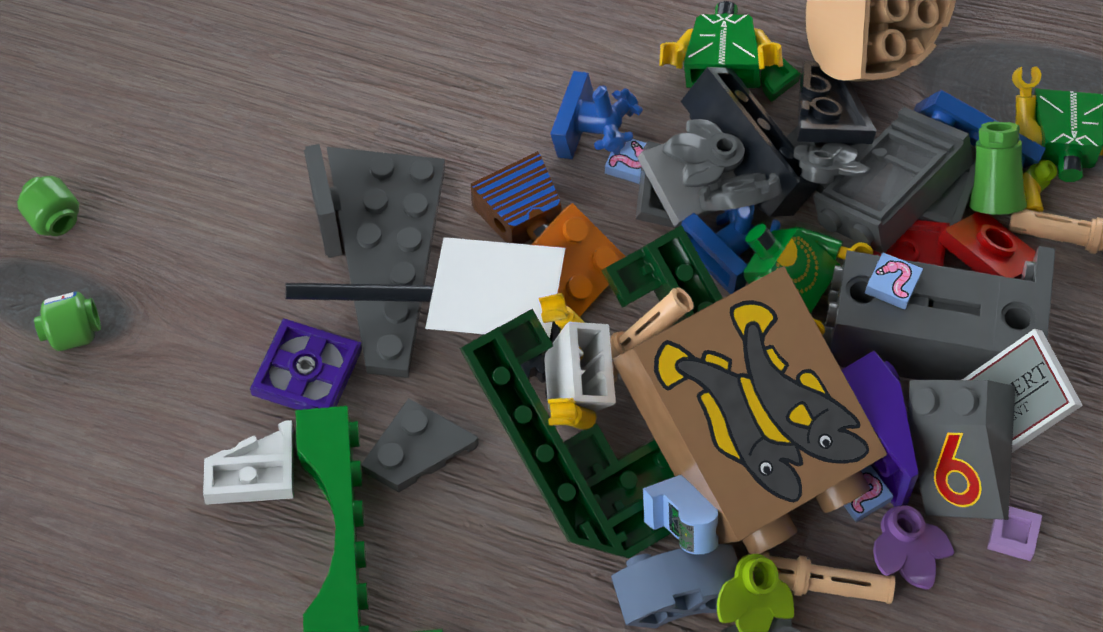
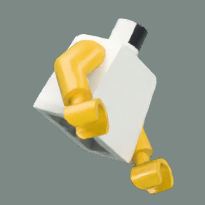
(576, 367)

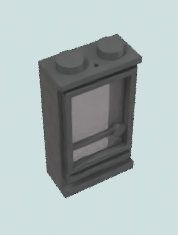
(909, 172)

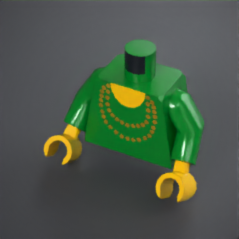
(804, 253)

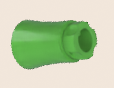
(998, 170)

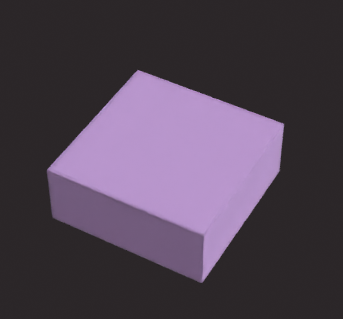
(1017, 535)

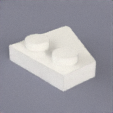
(252, 469)

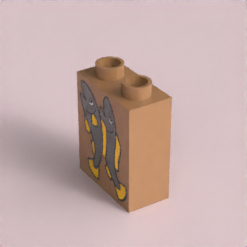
(753, 411)

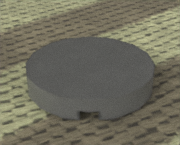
(740, 192)

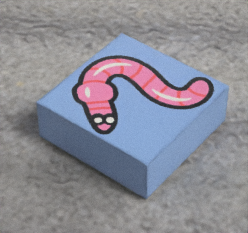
(626, 163)
(893, 281)
(873, 499)

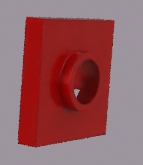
(987, 246)

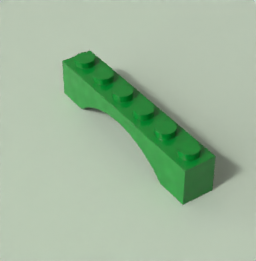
(326, 455)

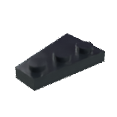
(830, 110)

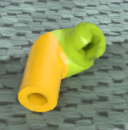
(1035, 180)

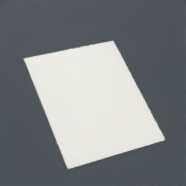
(491, 283)

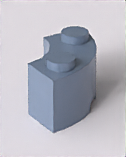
(672, 585)

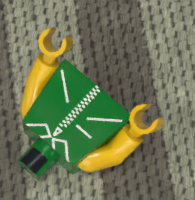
(723, 42)
(1062, 122)

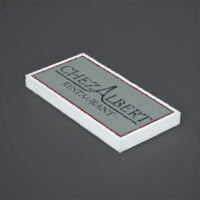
(1040, 385)

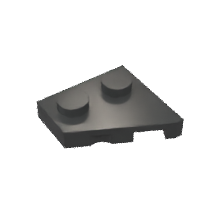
(415, 446)

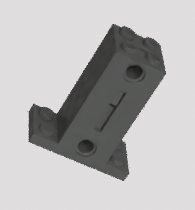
(950, 321)

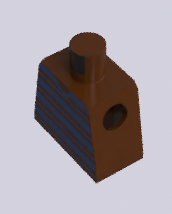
(517, 200)

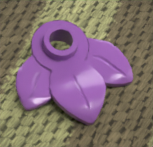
(910, 550)

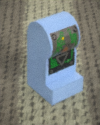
(683, 512)

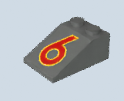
(963, 446)

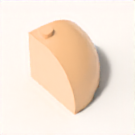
(873, 36)

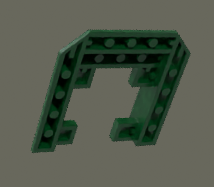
(580, 478)

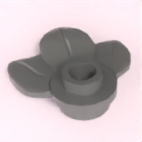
(702, 153)
(824, 163)

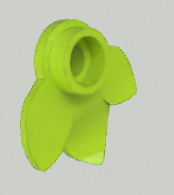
(757, 602)

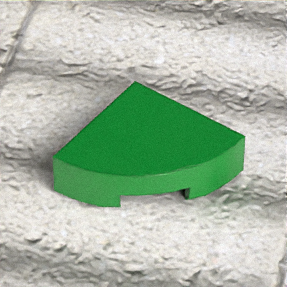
(778, 80)

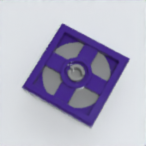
(305, 367)

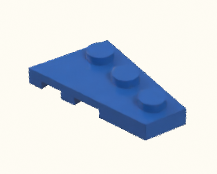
(962, 116)

